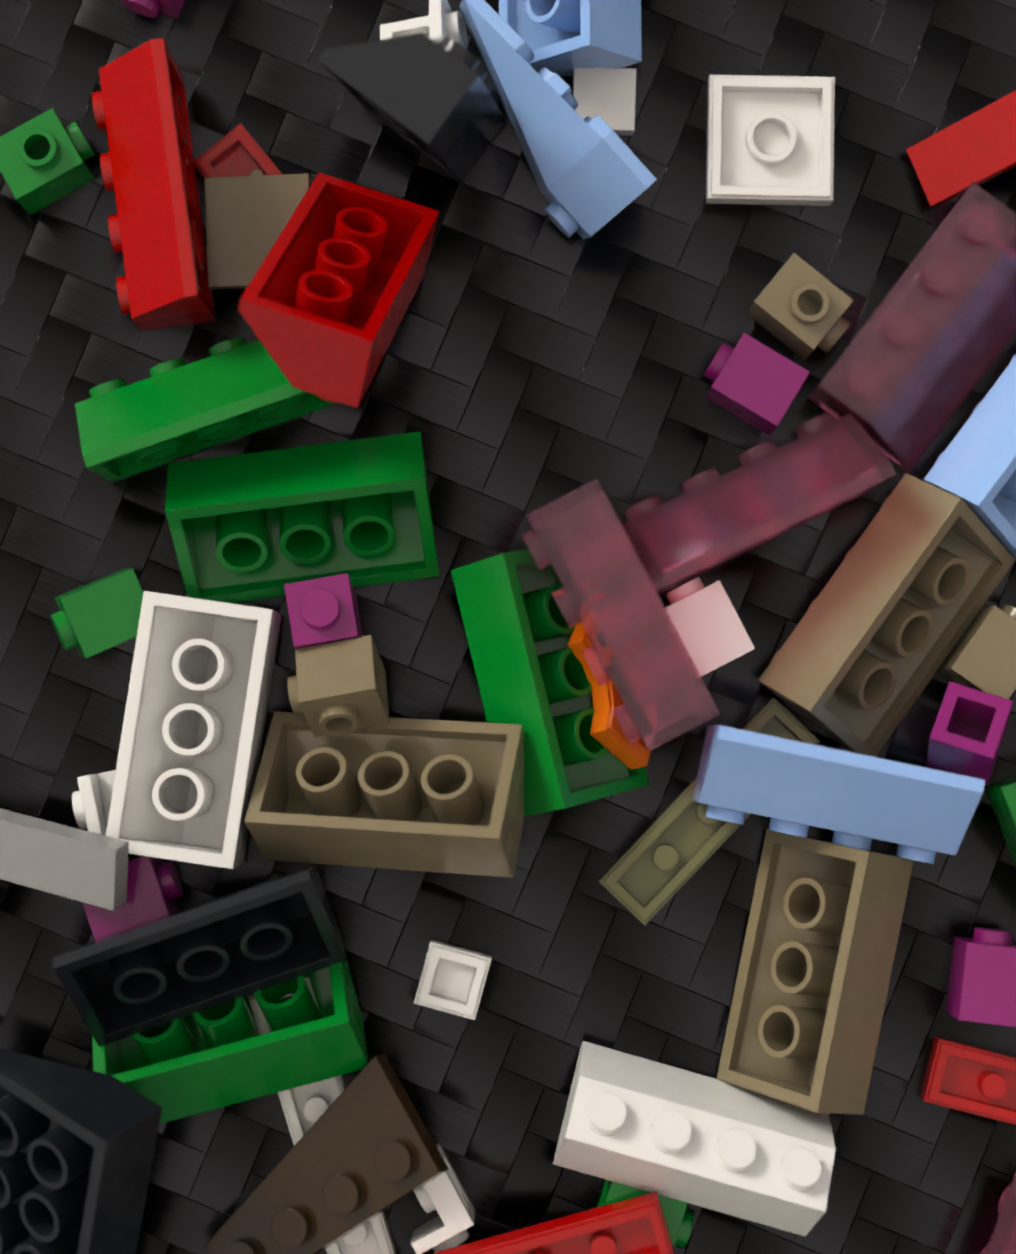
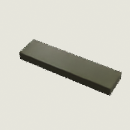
(682, 835)

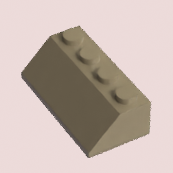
(888, 616)
(392, 796)
(815, 973)

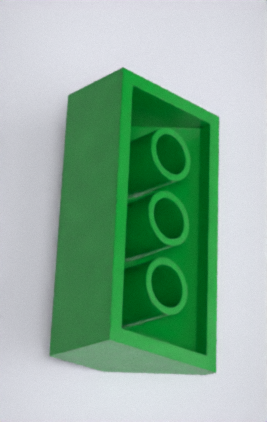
(187, 409)
(301, 516)
(536, 682)
(223, 1059)

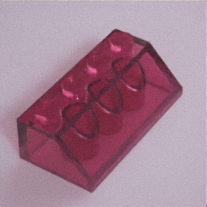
(931, 332)
(755, 502)
(621, 615)

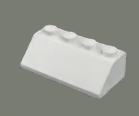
(193, 729)
(696, 1140)

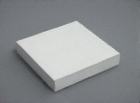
(770, 140)

